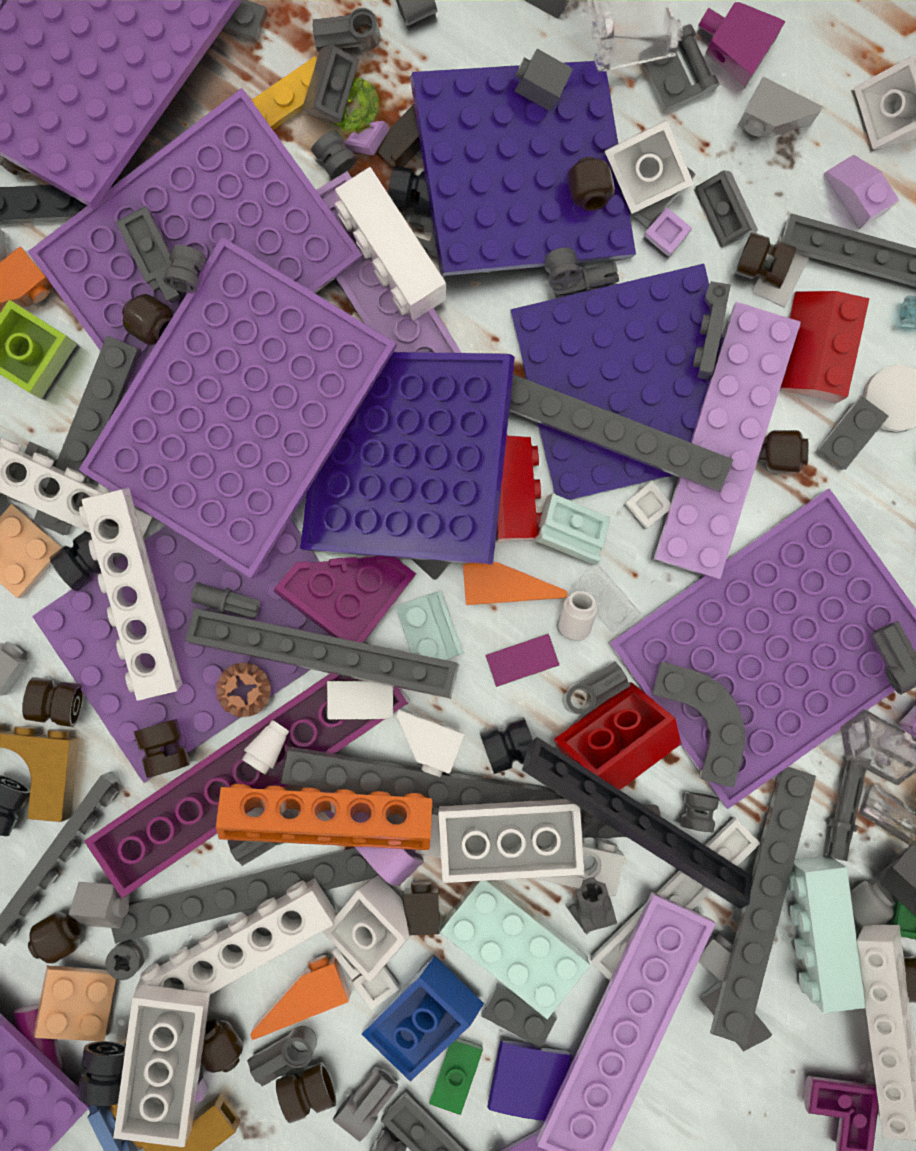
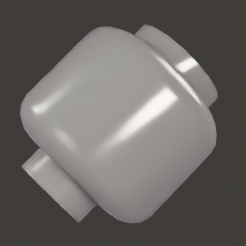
(871, 904)

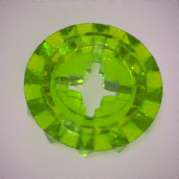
(367, 99)

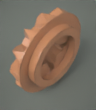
(257, 697)

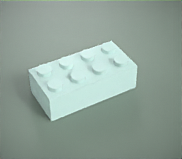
(826, 934)
(515, 945)

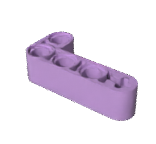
(389, 863)

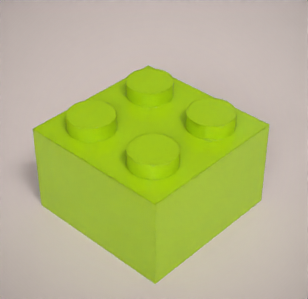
(31, 350)

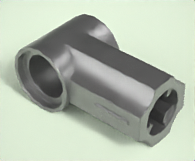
(360, 1110)

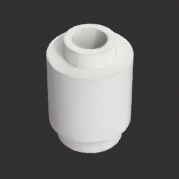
(577, 615)

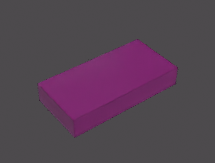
(522, 660)

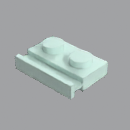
(572, 529)
(429, 627)

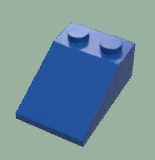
(423, 1019)

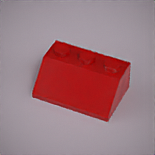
(825, 344)
(518, 492)
(621, 737)

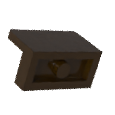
(401, 141)

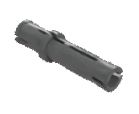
(845, 815)

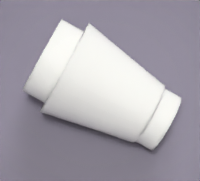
(265, 748)

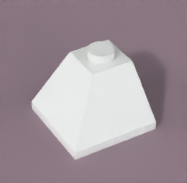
(890, 104)
(649, 166)
(430, 742)
(370, 927)

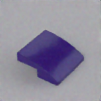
(527, 1079)

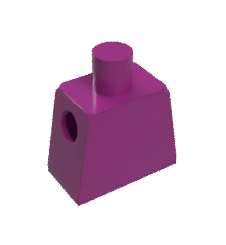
(740, 39)

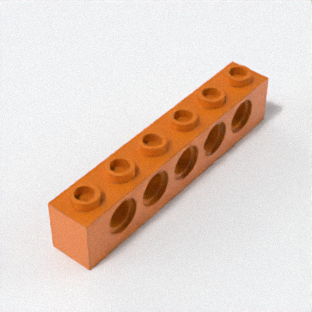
(308, 829)

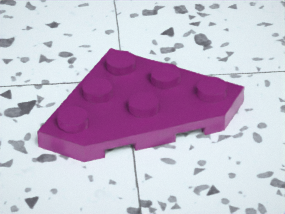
(346, 593)

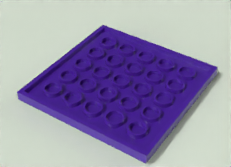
(503, 167)
(625, 353)
(418, 463)

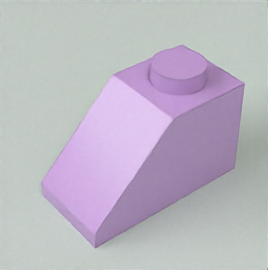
(861, 189)

